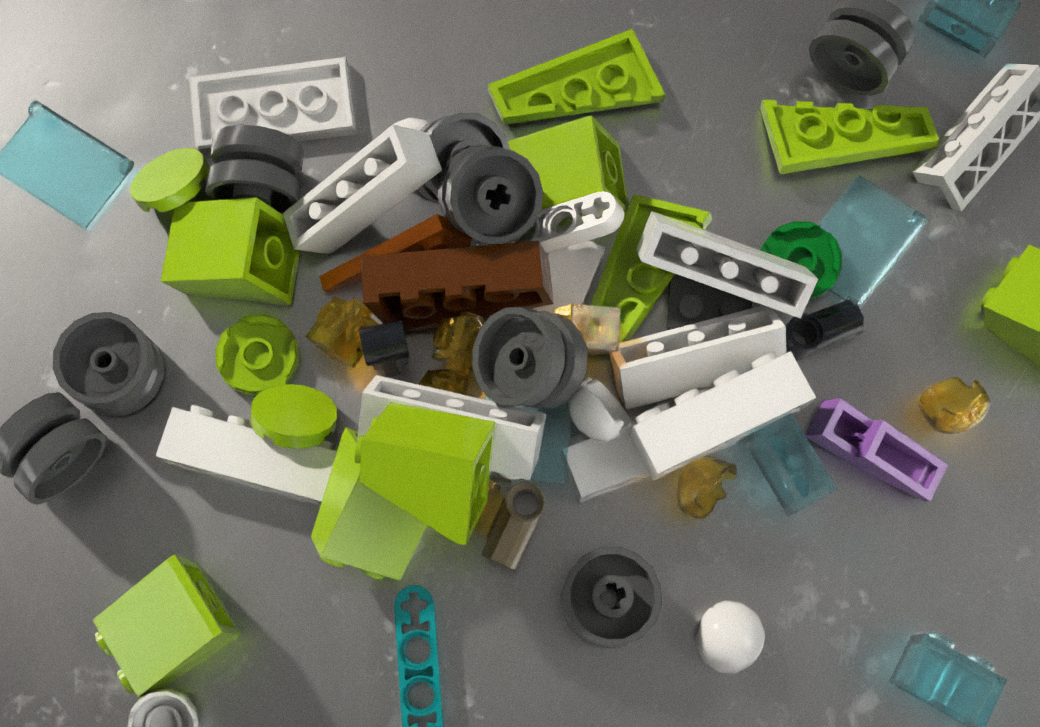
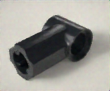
(824, 328)
(385, 347)

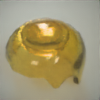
(954, 406)
(701, 485)

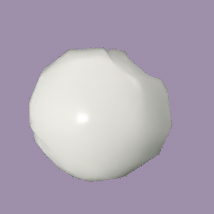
(598, 412)
(730, 637)
(163, 709)

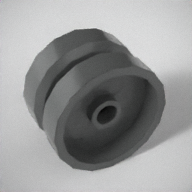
(862, 45)
(457, 133)
(255, 164)
(514, 198)
(529, 358)
(108, 364)
(48, 447)
(636, 593)

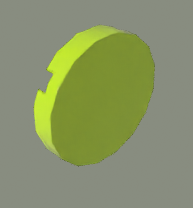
(169, 180)
(257, 354)
(293, 415)

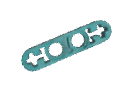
(413, 673)

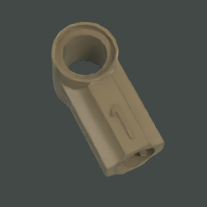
(513, 529)

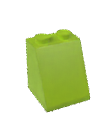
(574, 162)
(231, 252)
(1014, 306)
(429, 465)
(359, 524)
(164, 626)

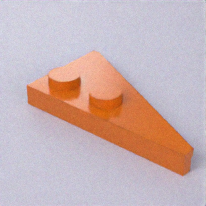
(428, 235)

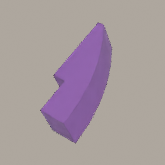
(876, 448)

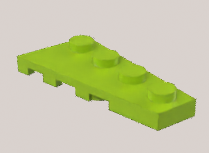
(583, 81)
(830, 136)
(626, 279)

